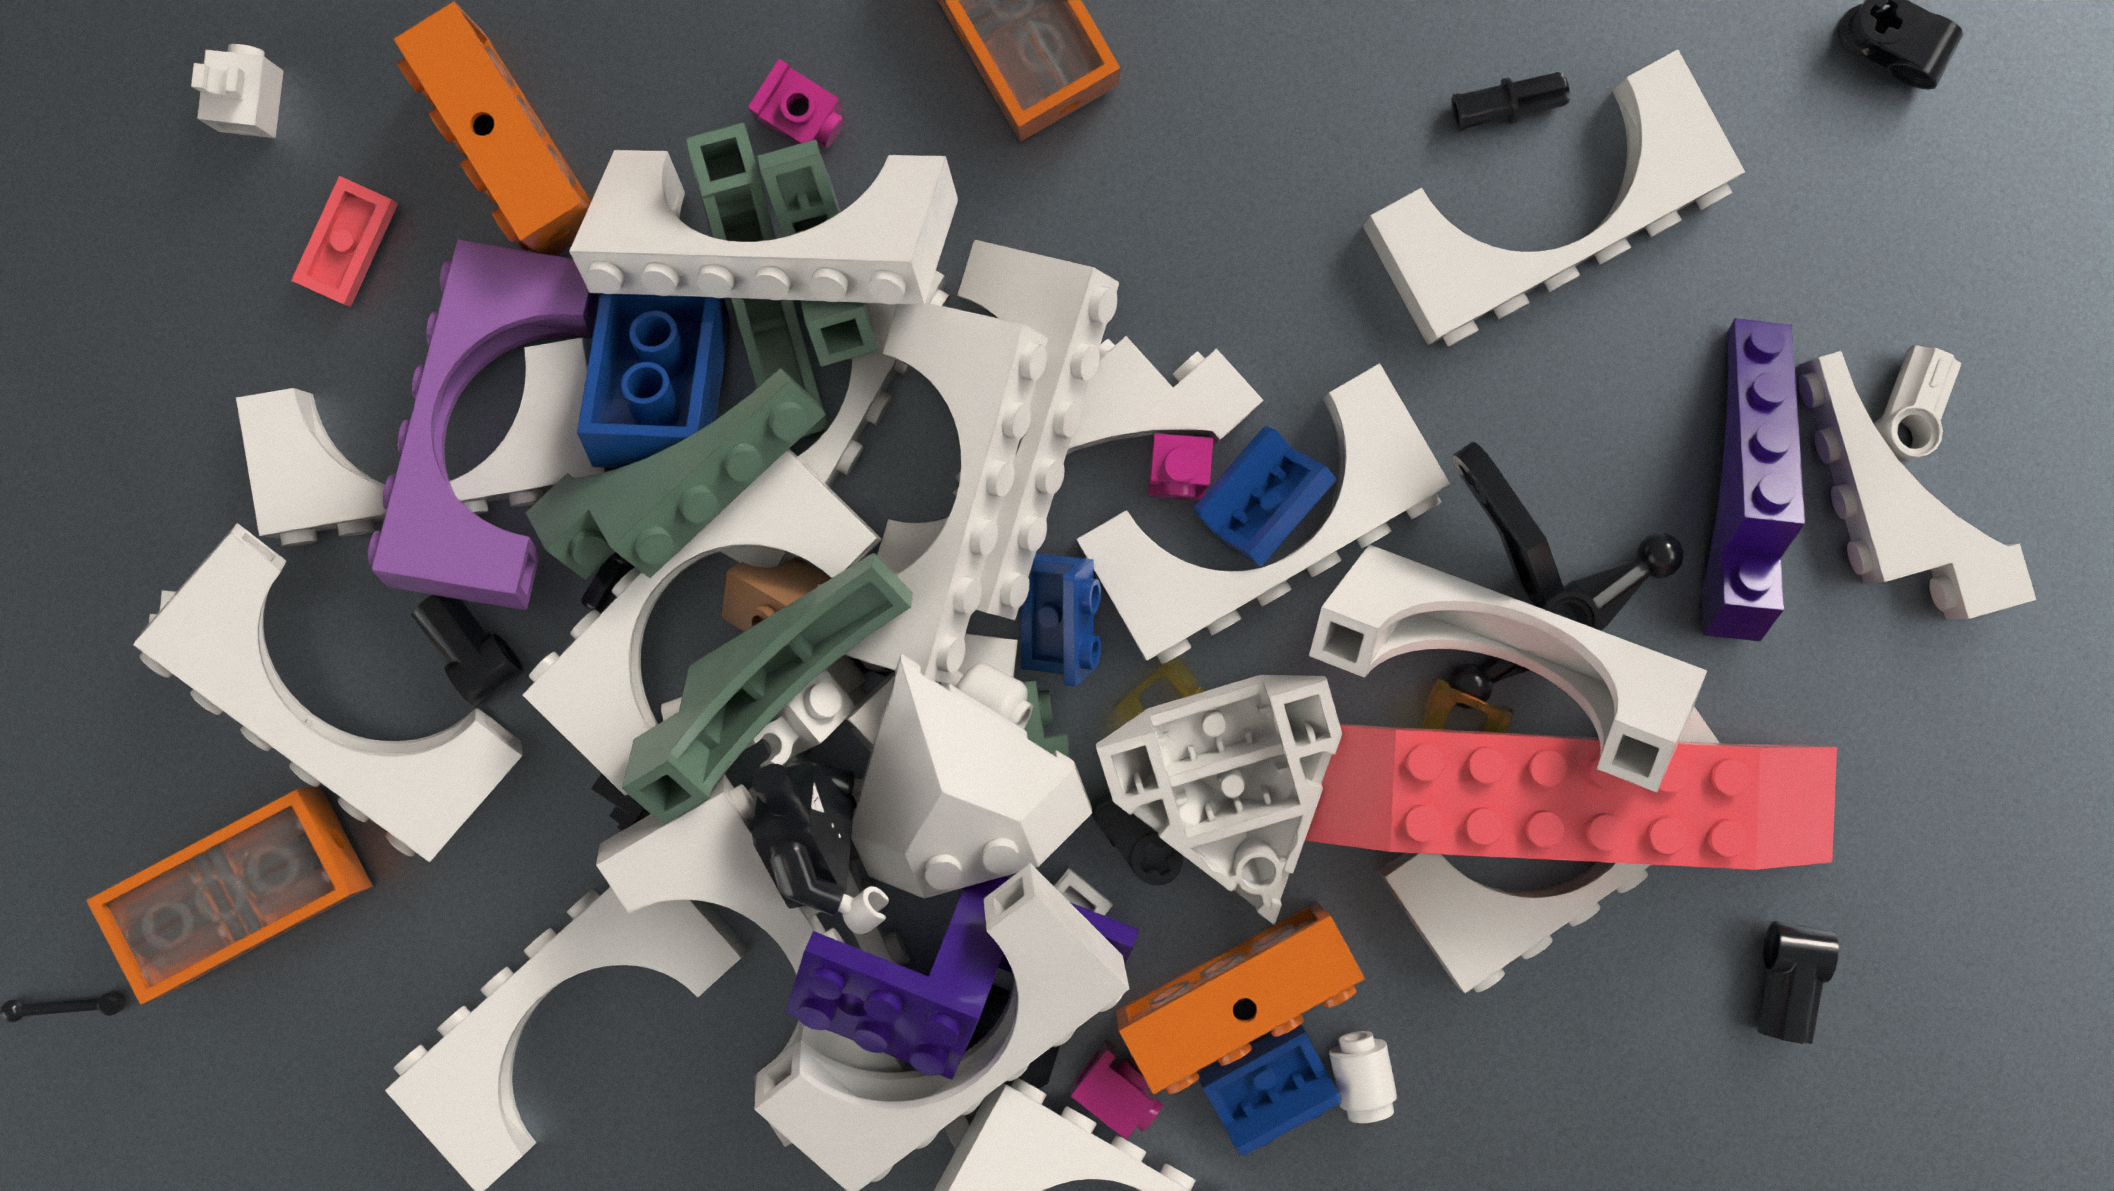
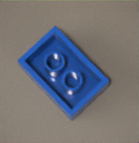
(651, 374)

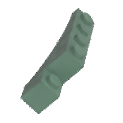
(739, 213)
(668, 498)
(751, 680)

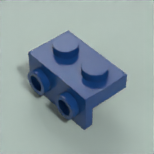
(1263, 496)
(1060, 618)
(1270, 1090)

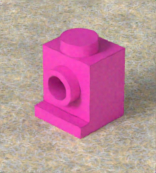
(777, 95)
(1180, 466)
(1115, 1092)

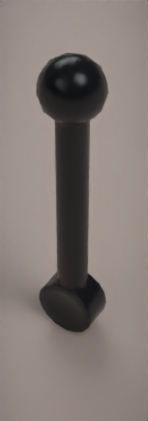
(107, 1004)

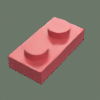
(344, 241)

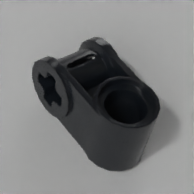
(1901, 40)
(1130, 837)

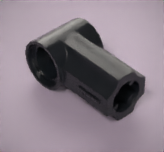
(475, 658)
(1797, 967)

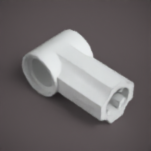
(1919, 401)

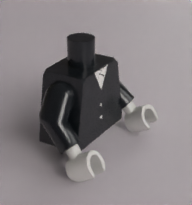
(806, 839)

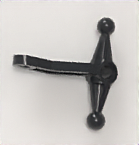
(1592, 597)

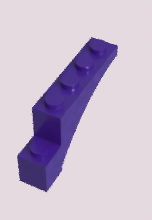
(1759, 487)

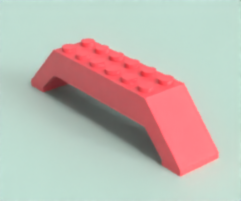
(1552, 803)

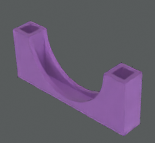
(488, 307)

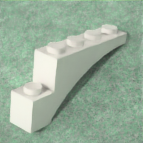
(1135, 400)
(1893, 518)

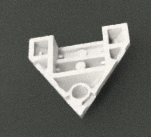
(1230, 777)
(958, 792)

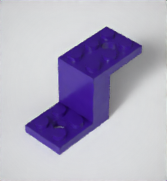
(913, 1013)

